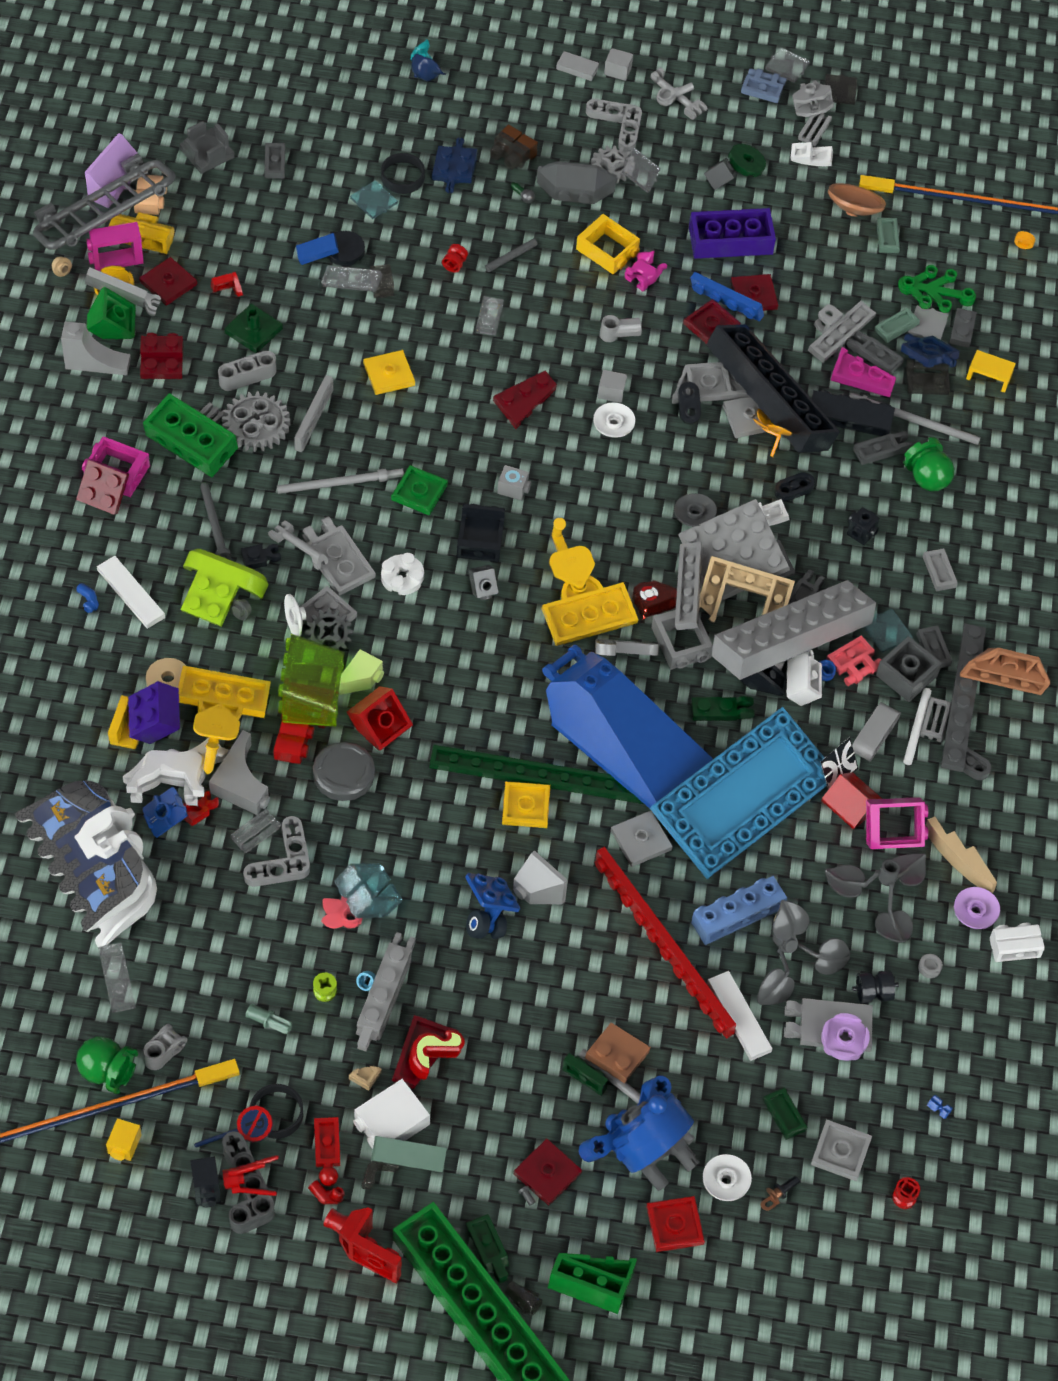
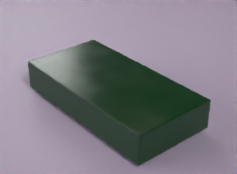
(785, 1113)

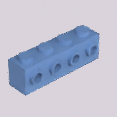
(738, 910)

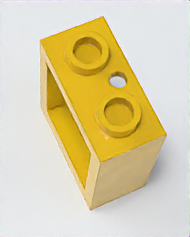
(607, 226)

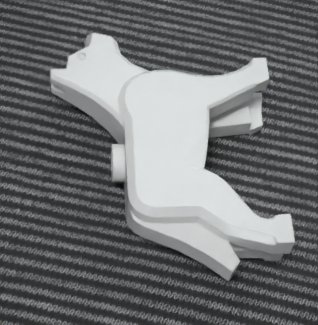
(171, 768)

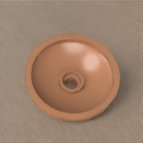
(856, 199)

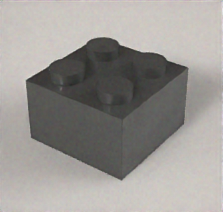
(908, 669)

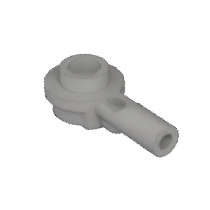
(667, 95)

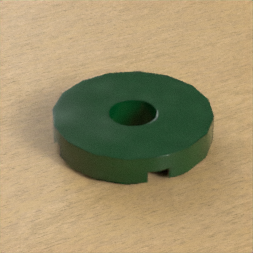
(743, 152)

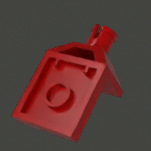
(360, 1248)

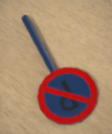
(253, 1123)

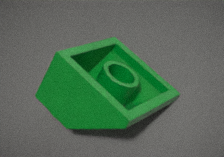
(111, 316)

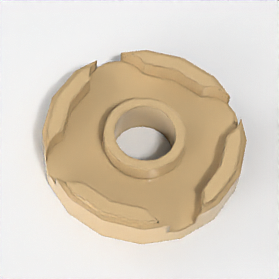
(163, 668)

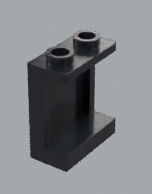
(481, 532)

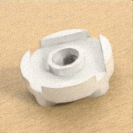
(402, 563)

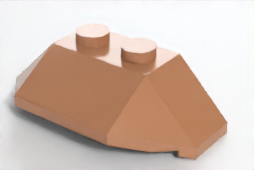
(1008, 670)

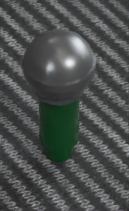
(527, 195)

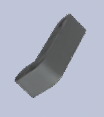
(252, 1201)

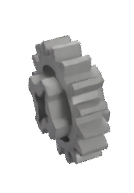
(611, 160)

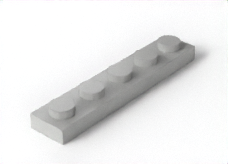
(688, 586)

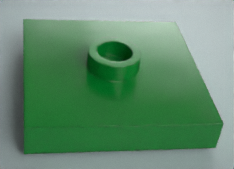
(419, 490)

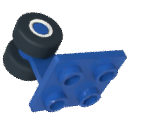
(494, 896)

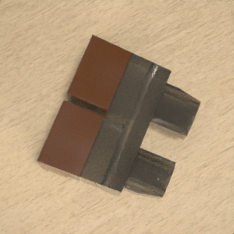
(513, 147)

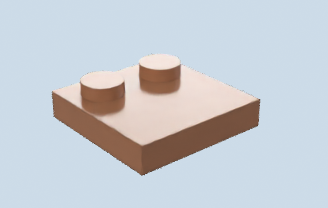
(617, 1052)

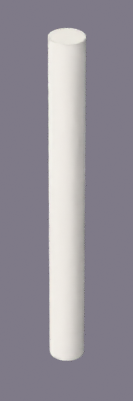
(917, 726)

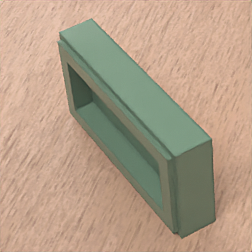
(888, 235)
(896, 325)

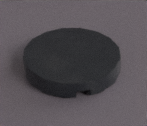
(350, 248)

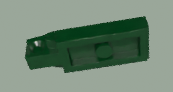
(489, 1246)

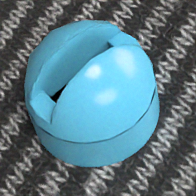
(362, 978)

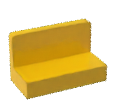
(119, 727)

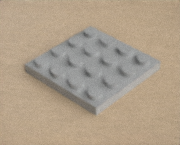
(740, 538)

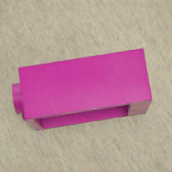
(112, 236)
(138, 459)
(873, 823)

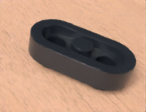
(689, 402)
(793, 486)

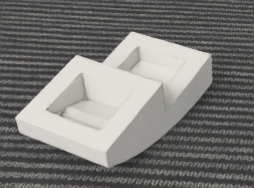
(808, 155)
(775, 512)

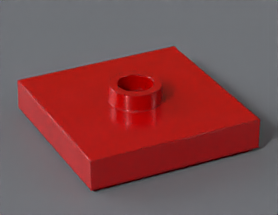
(675, 1224)

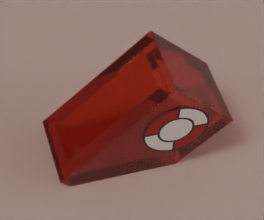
(654, 598)

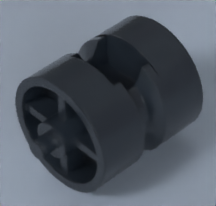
(880, 986)

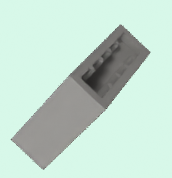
(86, 354)
(236, 782)

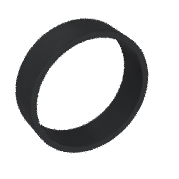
(402, 158)
(284, 1089)

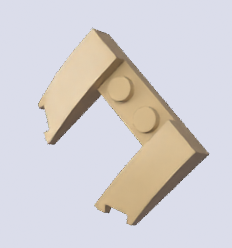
(724, 573)

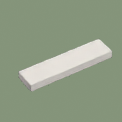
(131, 592)
(747, 1027)

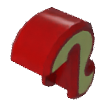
(433, 1046)

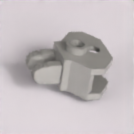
(813, 97)

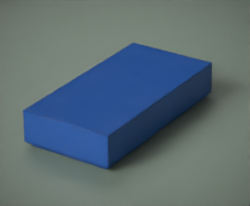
(317, 249)

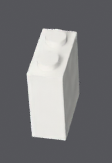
(392, 1114)

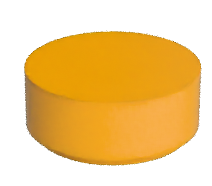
(1024, 240)

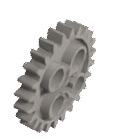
(257, 421)

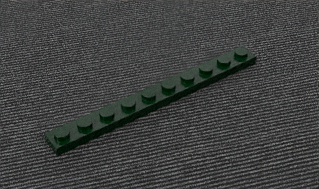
(529, 772)

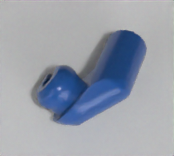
(90, 595)

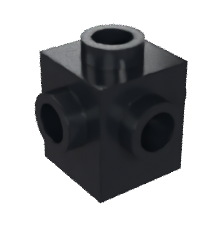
(863, 525)

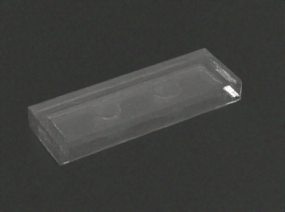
(351, 278)
(116, 977)

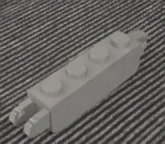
(384, 991)

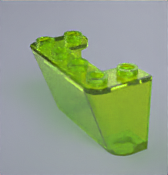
(310, 682)

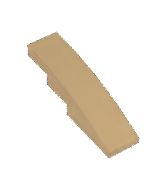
(964, 860)

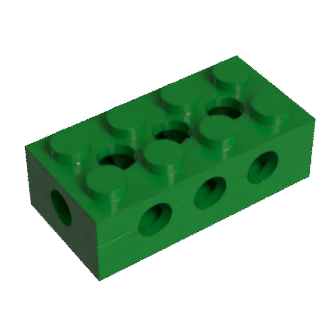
(190, 435)

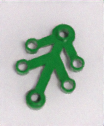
(912, 286)

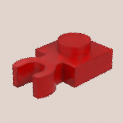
(199, 812)

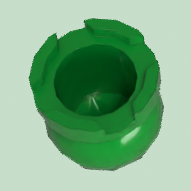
(930, 466)
(103, 1061)

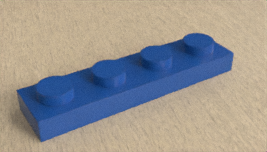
(727, 296)

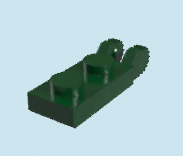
(721, 708)

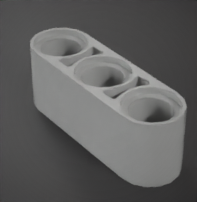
(247, 370)
(875, 731)

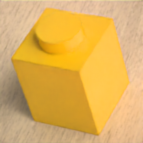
(123, 1140)

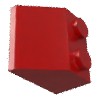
(380, 717)

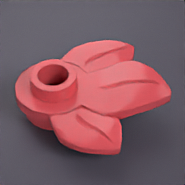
(337, 914)

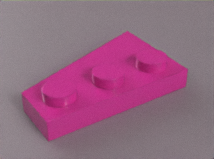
(860, 375)

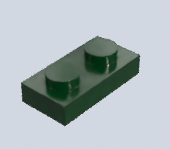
(578, 1069)

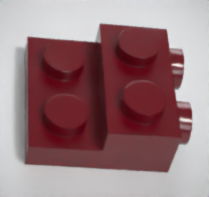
(161, 356)

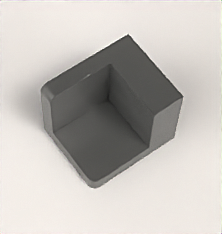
(720, 173)

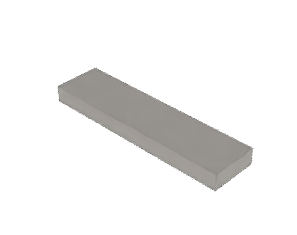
(313, 413)

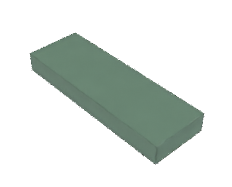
(408, 1154)

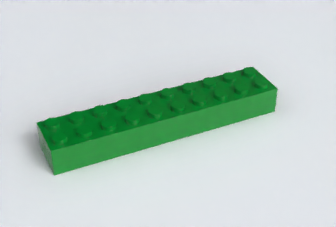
(473, 1299)

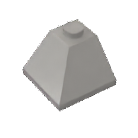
(540, 882)

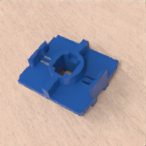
(170, 802)

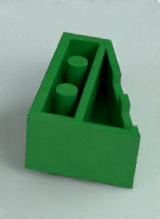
(593, 1279)

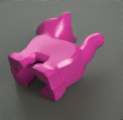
(644, 270)

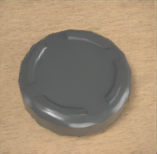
(343, 771)

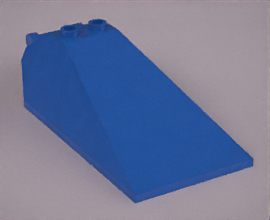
(620, 726)

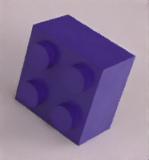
(154, 712)

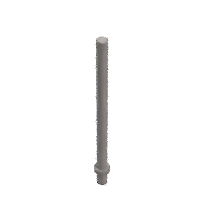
(928, 423)

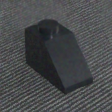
(768, 680)

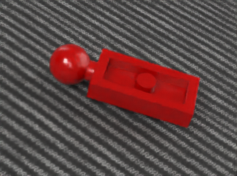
(327, 1149)

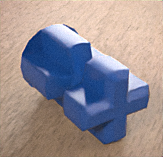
(936, 1104)

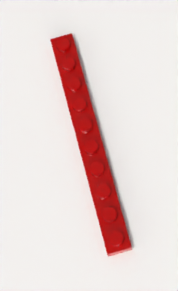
(667, 946)

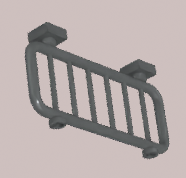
(134, 169)

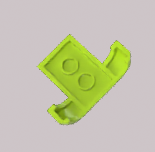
(217, 585)

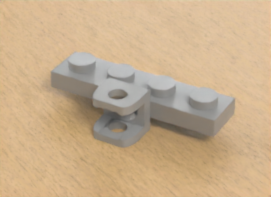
(838, 328)

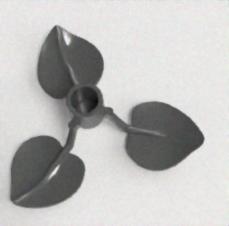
(910, 871)
(788, 923)

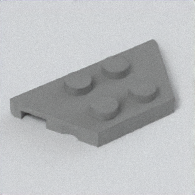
(713, 382)

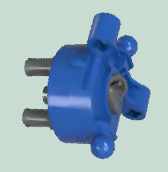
(646, 1133)

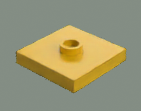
(389, 372)
(526, 804)

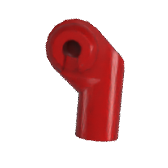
(326, 1196)

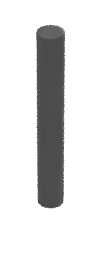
(511, 255)

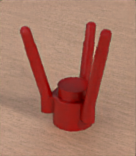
(235, 1176)

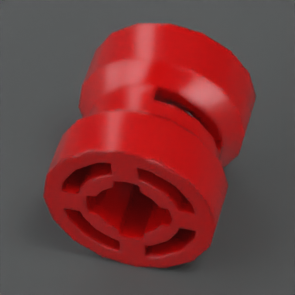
(454, 258)
(904, 1198)

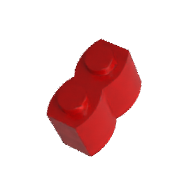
(292, 742)

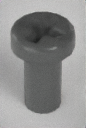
(528, 1197)

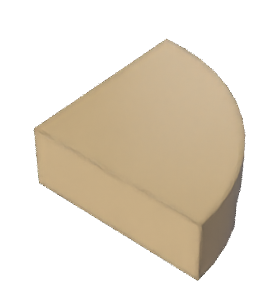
(365, 1076)

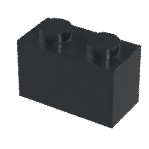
(205, 1182)

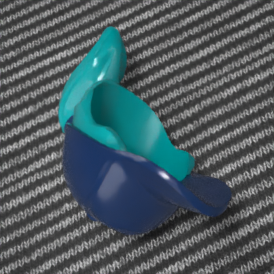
(423, 65)

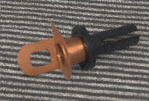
(779, 1191)

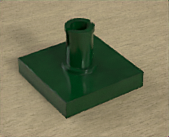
(253, 328)

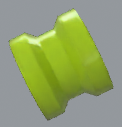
(327, 992)

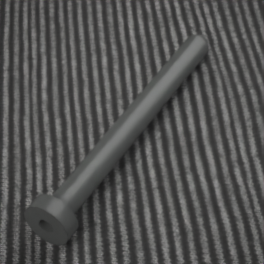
(222, 550)

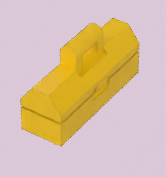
(153, 235)

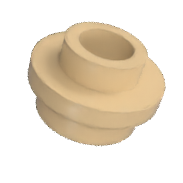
(61, 266)

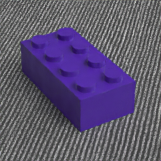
(732, 233)

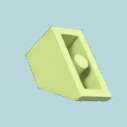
(361, 673)

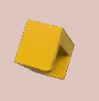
(992, 367)

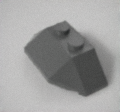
(576, 182)

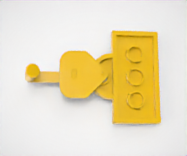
(583, 610)
(220, 704)

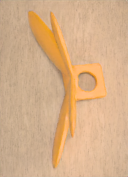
(768, 426)

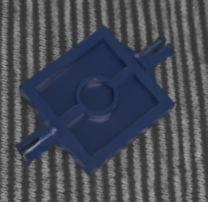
(454, 165)
(929, 351)

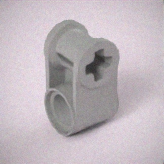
(166, 1044)

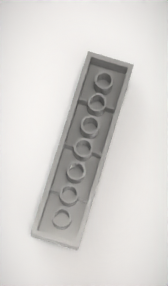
(793, 629)

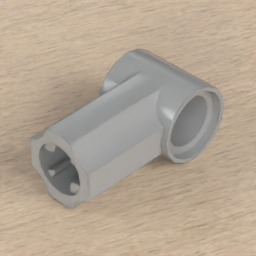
(613, 327)

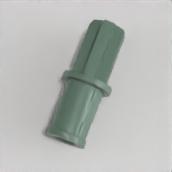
(268, 1019)

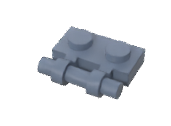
(763, 85)

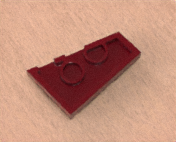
(524, 397)
(418, 1026)

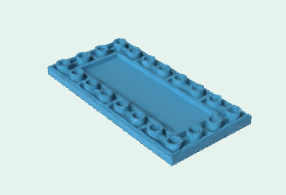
(743, 793)

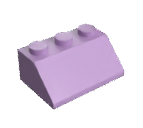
(108, 168)

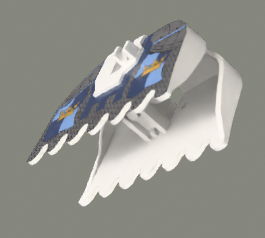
(96, 855)

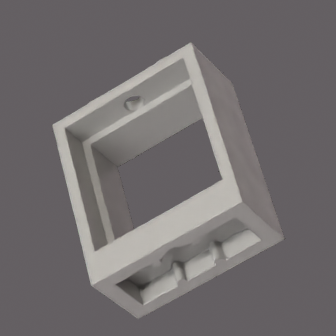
(680, 659)

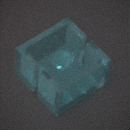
(360, 886)

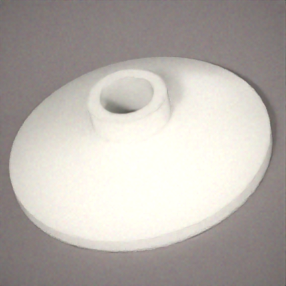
(614, 413)
(294, 614)
(731, 1168)

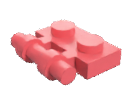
(851, 655)

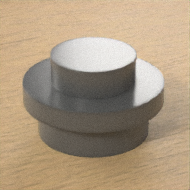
(241, 609)

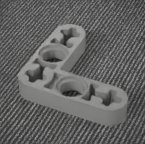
(623, 117)
(611, 647)
(292, 860)

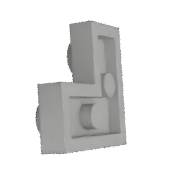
(328, 599)

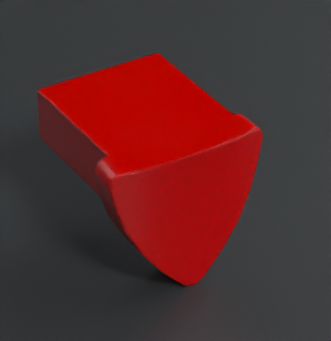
(225, 282)

